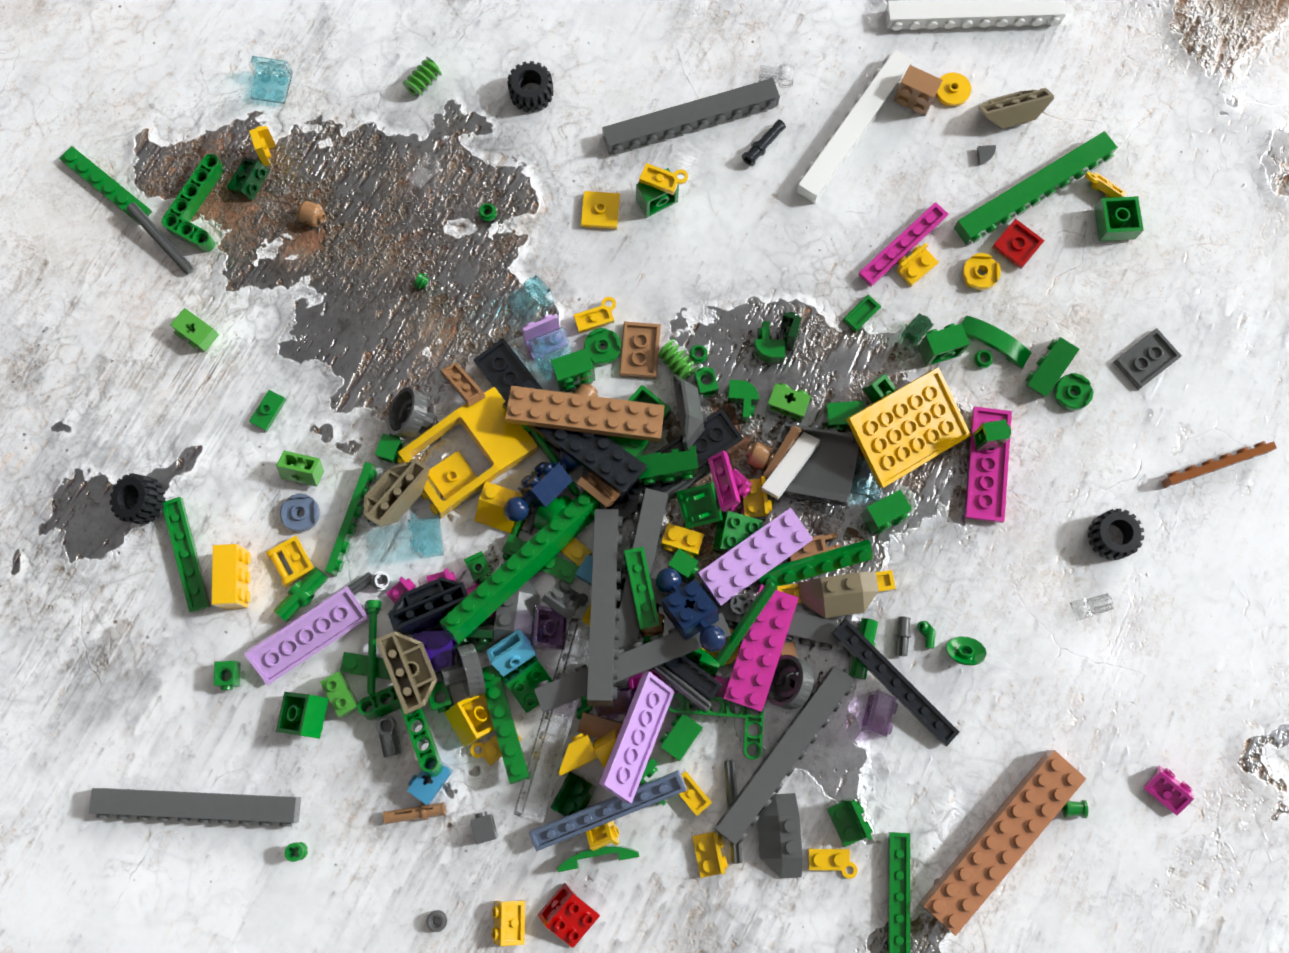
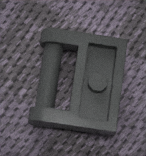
(560, 595)

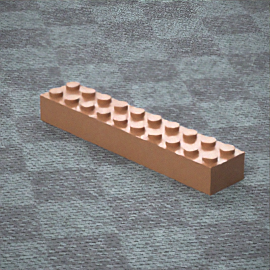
(1002, 841)

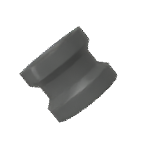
(739, 601)

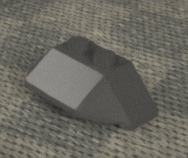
(689, 411)
(516, 613)
(781, 836)

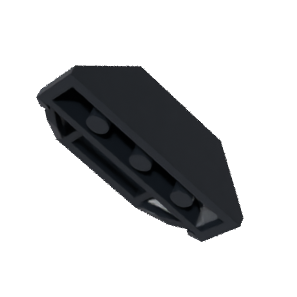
(426, 605)

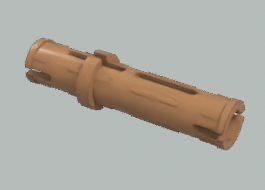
(413, 813)

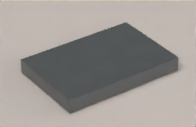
(1147, 359)

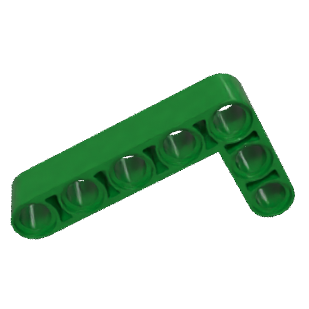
(193, 203)
(725, 712)
(411, 720)

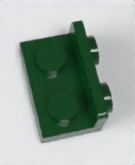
(248, 178)
(791, 323)
(481, 640)
(573, 795)

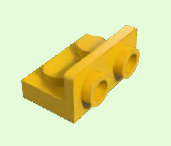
(262, 143)
(916, 265)
(756, 502)
(681, 538)
(603, 835)
(709, 855)
(508, 922)

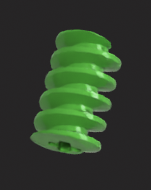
(422, 76)
(676, 361)

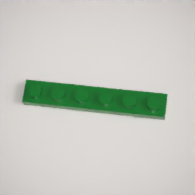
(101, 181)
(349, 525)
(186, 555)
(819, 564)
(504, 726)
(898, 892)

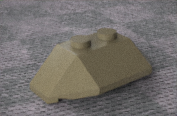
(1016, 107)
(395, 492)
(839, 594)
(408, 669)

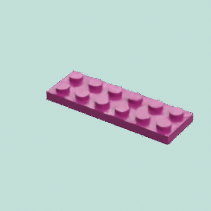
(987, 472)
(761, 652)

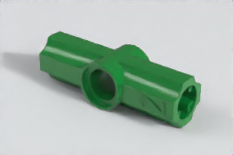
(301, 594)
(868, 629)

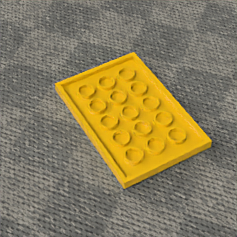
(908, 427)

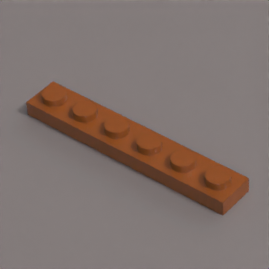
(1225, 461)

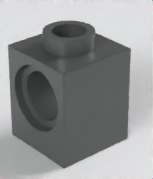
(484, 827)

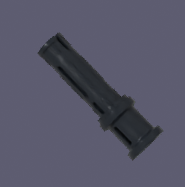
(759, 147)

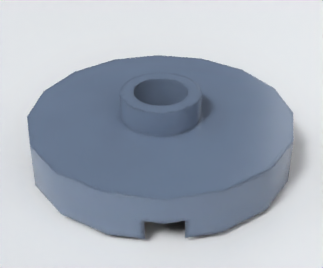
(291, 508)

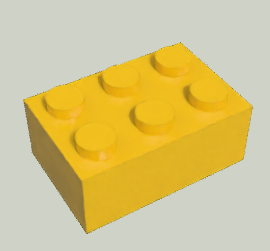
(230, 576)

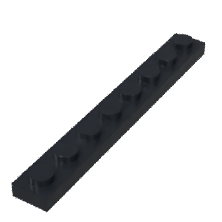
(895, 682)

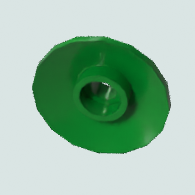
(966, 651)

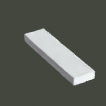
(790, 465)

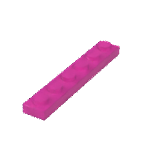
(903, 244)

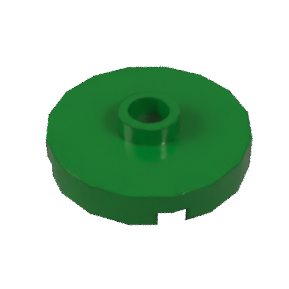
(609, 340)
(1079, 385)

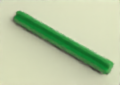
(746, 623)

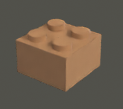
(917, 90)

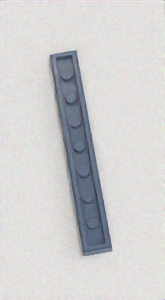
(607, 811)

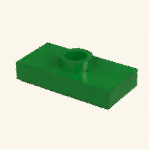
(267, 410)

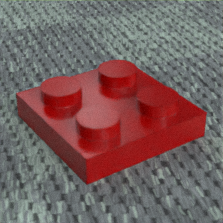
(1018, 243)

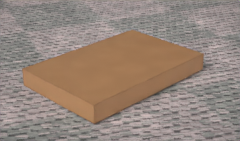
(640, 350)

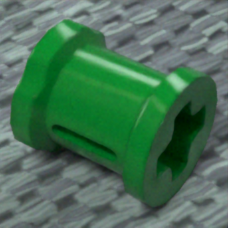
(1076, 809)
(289, 851)

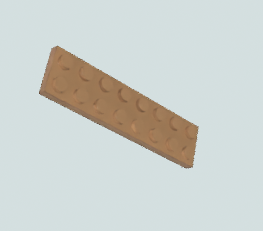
(585, 413)

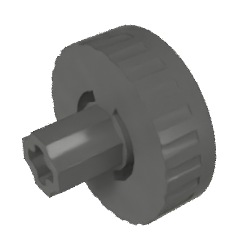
(409, 414)
(466, 672)
(796, 687)

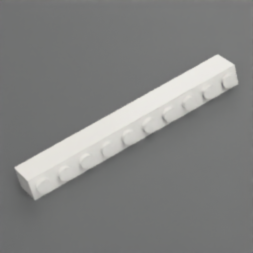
(972, 13)
(854, 126)

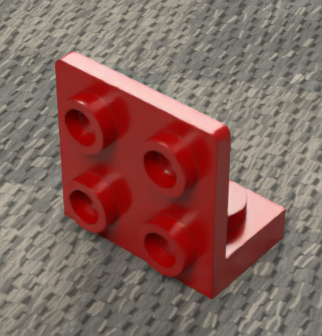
(568, 916)

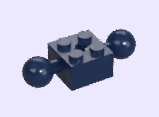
(540, 487)
(690, 610)

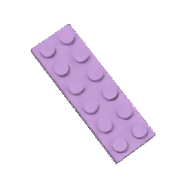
(754, 556)
(306, 635)
(637, 737)

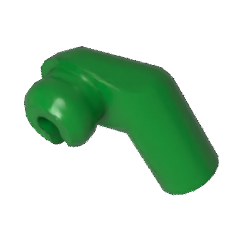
(928, 632)
(583, 708)

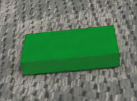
(861, 313)

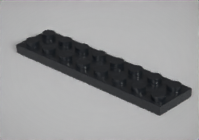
(505, 370)
(718, 436)
(594, 453)

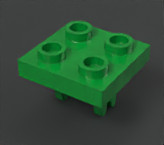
(699, 505)

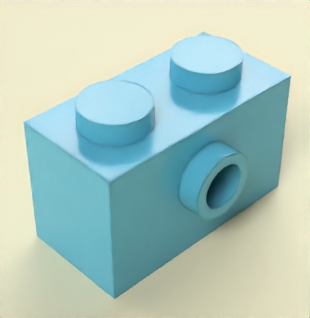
(511, 652)

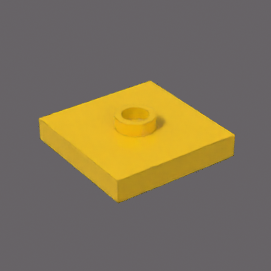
(600, 210)
(451, 475)

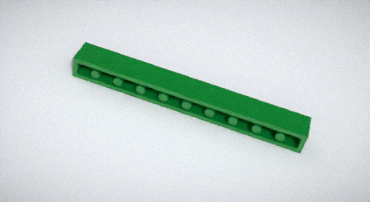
(1034, 188)
(520, 567)

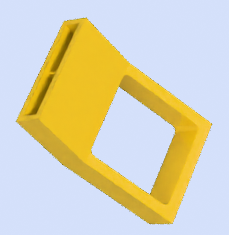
(499, 442)

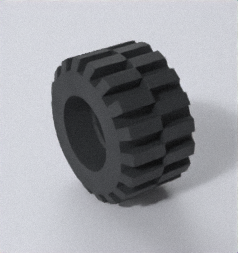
(527, 74)
(125, 497)
(1129, 527)

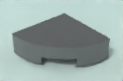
(985, 153)

